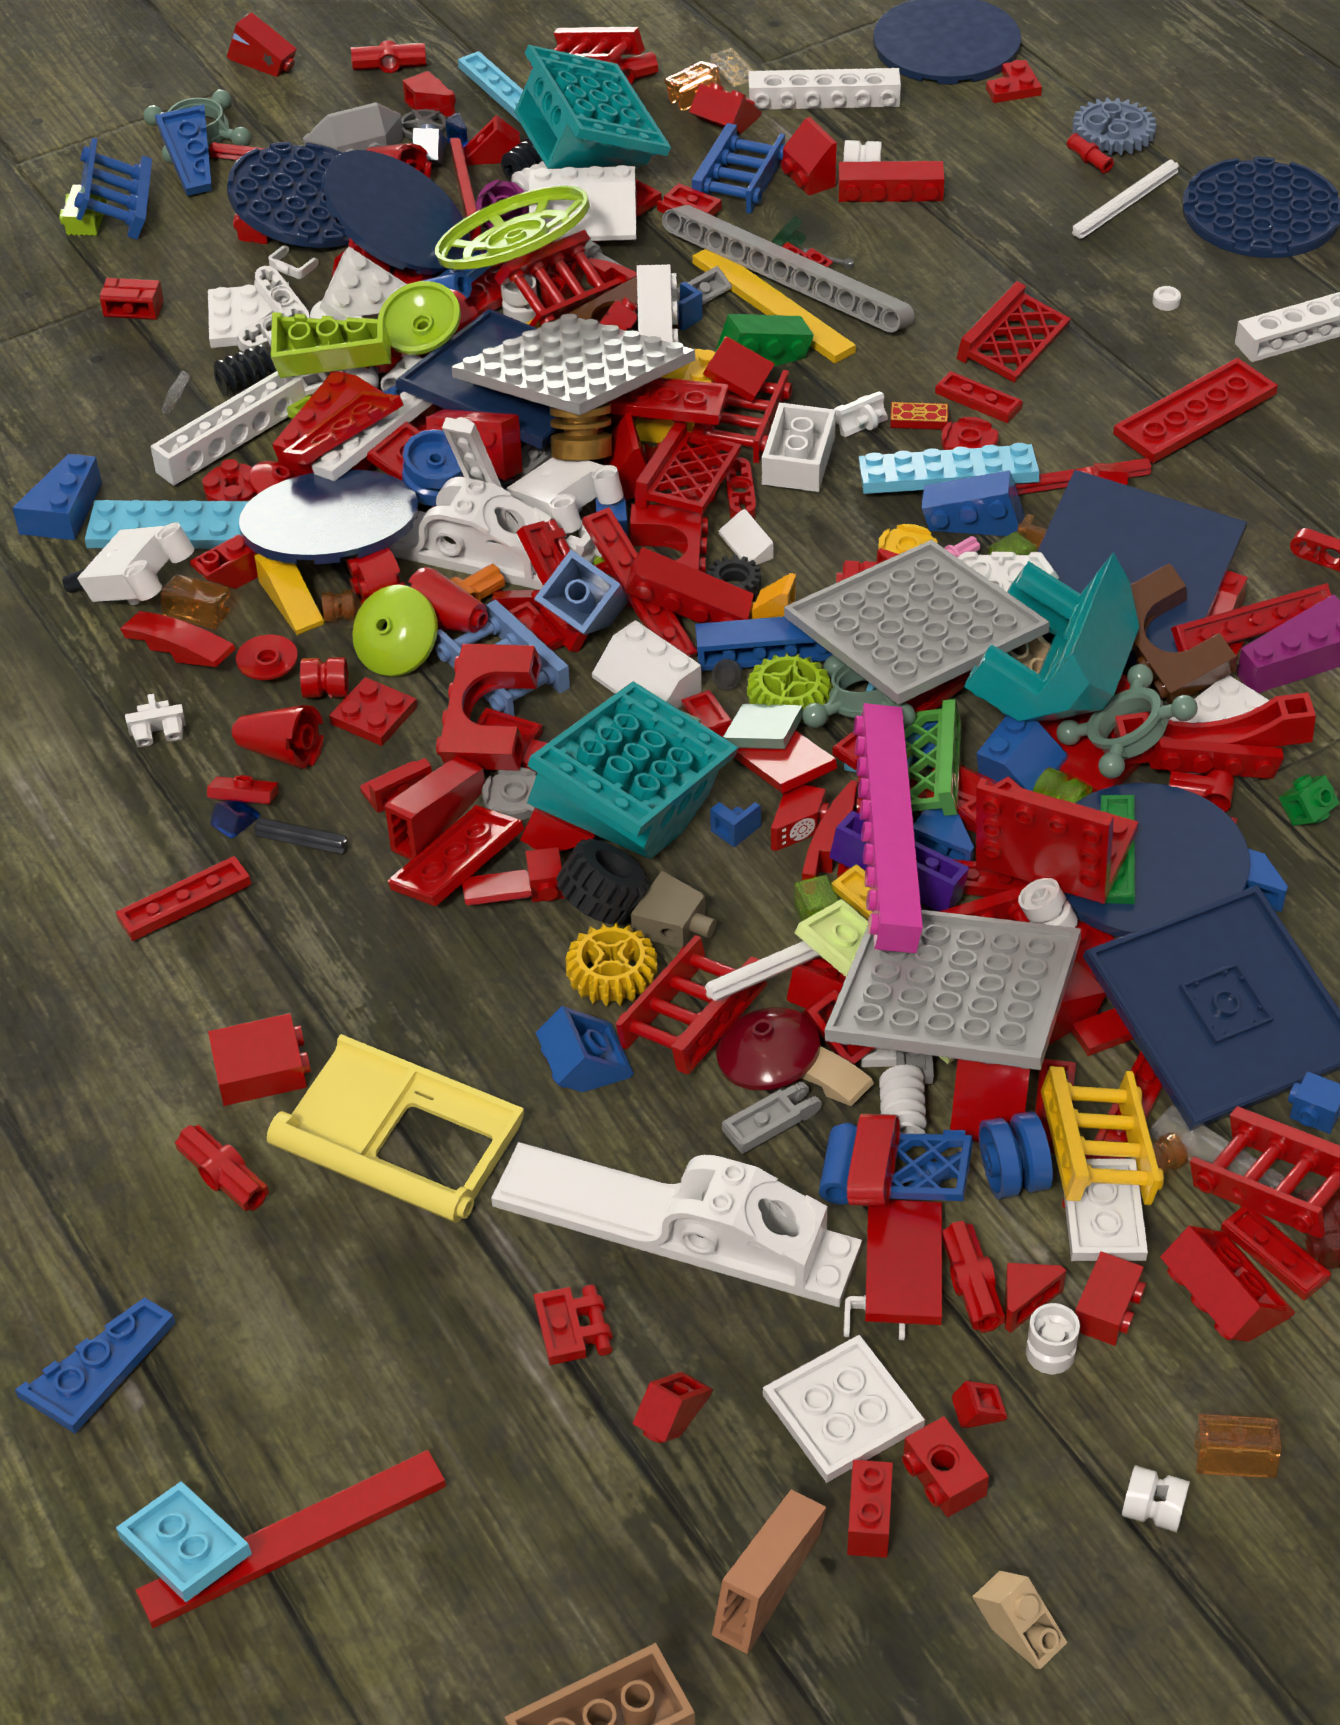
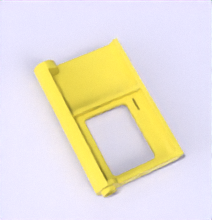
(360, 1103)

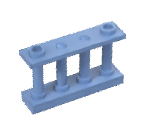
(511, 632)

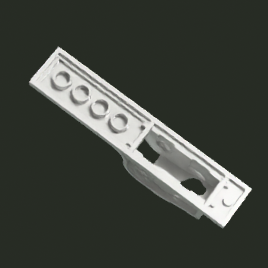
(474, 517)
(717, 1199)

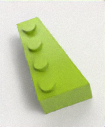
(327, 344)

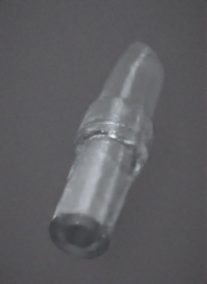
(175, 391)

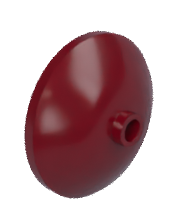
(768, 1048)

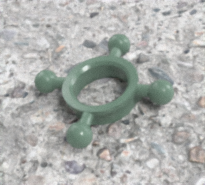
(213, 108)
(1130, 701)
(848, 702)

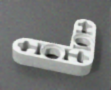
(288, 309)

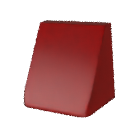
(978, 1404)

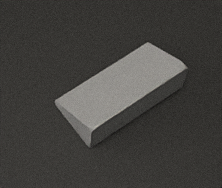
(711, 284)

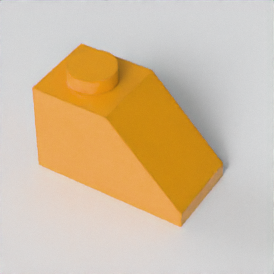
(774, 598)

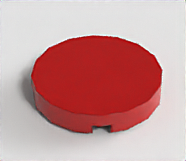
(968, 433)

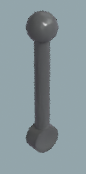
(847, 263)

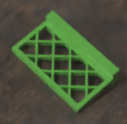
(946, 755)

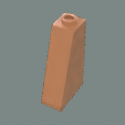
(766, 1570)

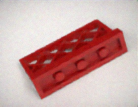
(996, 323)
(666, 463)

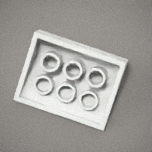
(610, 197)

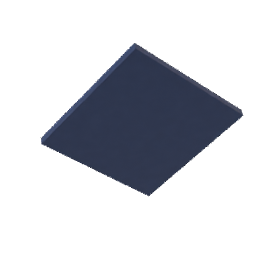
(433, 378)
(1144, 535)
(1221, 1005)

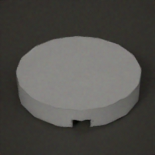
(514, 799)

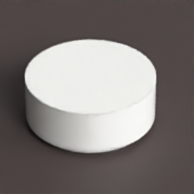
(1166, 298)

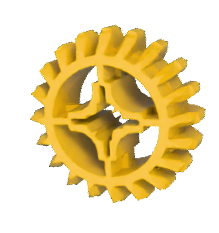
(610, 952)

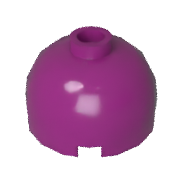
(497, 191)

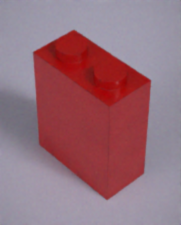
(259, 1059)

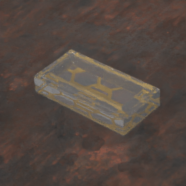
(731, 66)

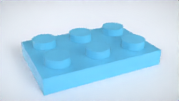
(183, 1541)

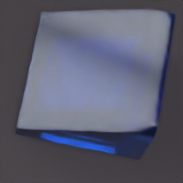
(456, 128)
(233, 817)

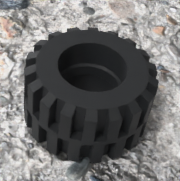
(602, 881)

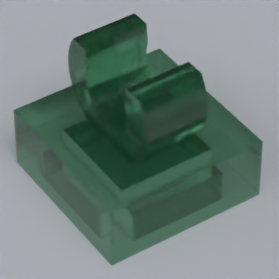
(790, 234)

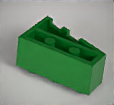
(771, 336)

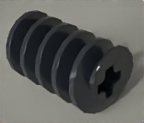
(519, 157)
(242, 367)

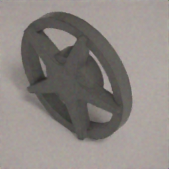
(422, 116)

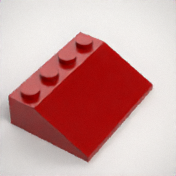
(327, 399)

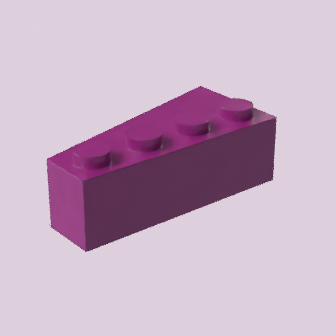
(1294, 649)

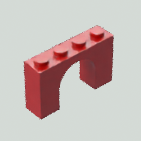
(671, 528)
(477, 672)

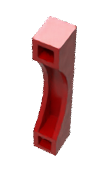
(1276, 723)

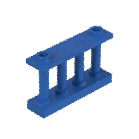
(722, 154)
(137, 188)

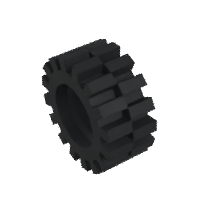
(740, 571)

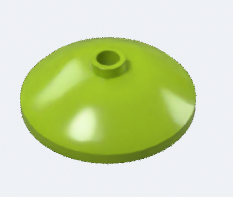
(419, 307)
(408, 634)

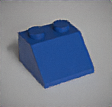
(1020, 752)
(582, 1050)

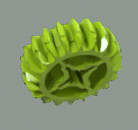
(789, 682)

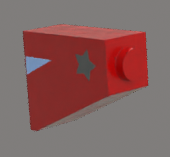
(260, 47)

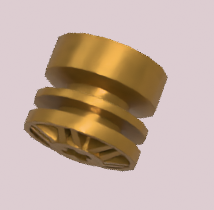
(581, 434)

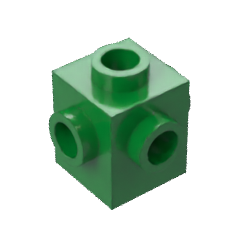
(1309, 800)

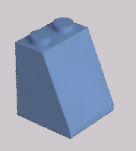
(582, 595)

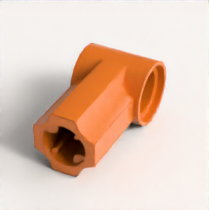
(482, 582)

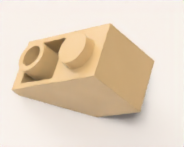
(1020, 1617)

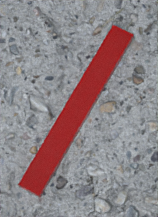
(306, 1532)

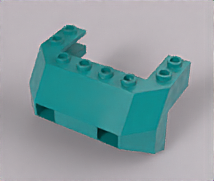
(1086, 653)

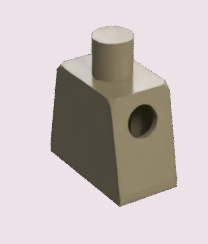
(672, 913)

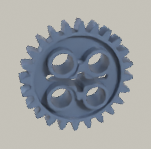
(1115, 125)

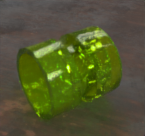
(1057, 785)

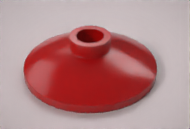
(270, 473)
(266, 657)

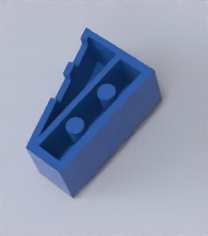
(60, 500)
(974, 505)

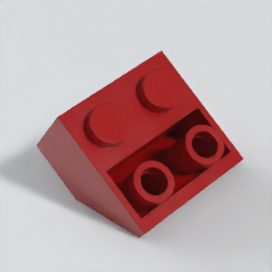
(722, 107)

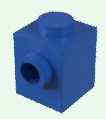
(1315, 1102)

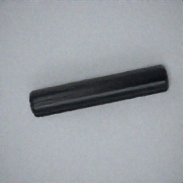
(301, 835)

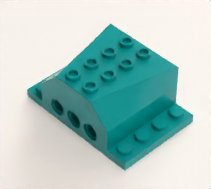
(585, 113)
(630, 771)

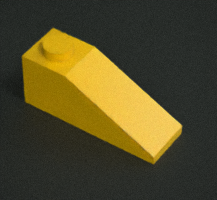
(289, 593)

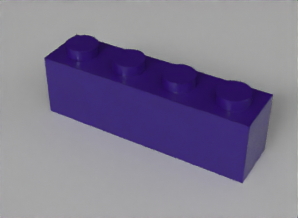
(939, 876)

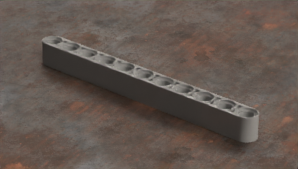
(750, 251)

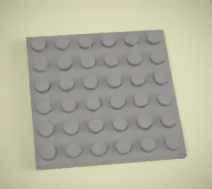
(573, 363)
(915, 620)
(966, 994)

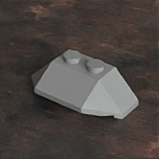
(358, 128)

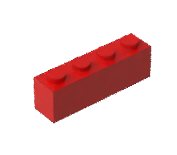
(891, 181)
(686, 589)

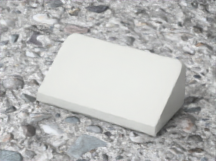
(747, 538)

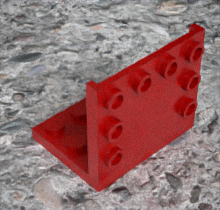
(1050, 838)

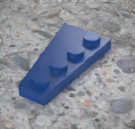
(187, 145)
(85, 1379)

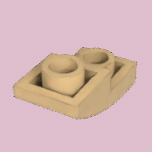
(838, 1077)

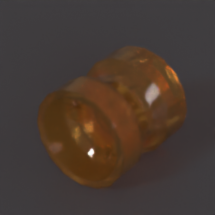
(331, 607)
(1170, 1152)

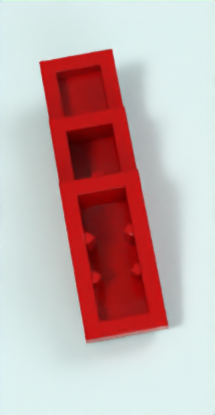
(183, 640)
(821, 844)

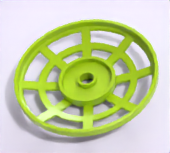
(515, 236)

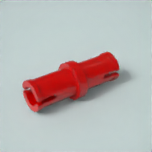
(1090, 153)

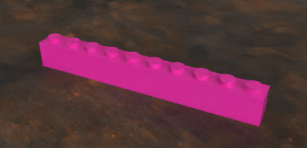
(887, 829)

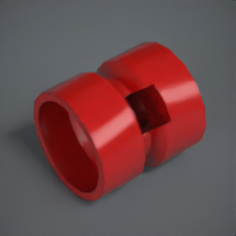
(325, 677)

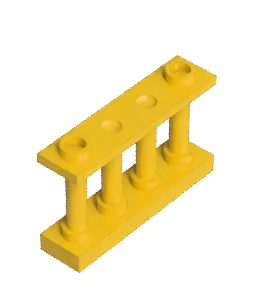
(1071, 1147)

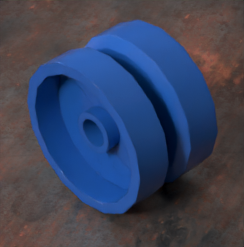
(428, 465)
(1015, 1155)

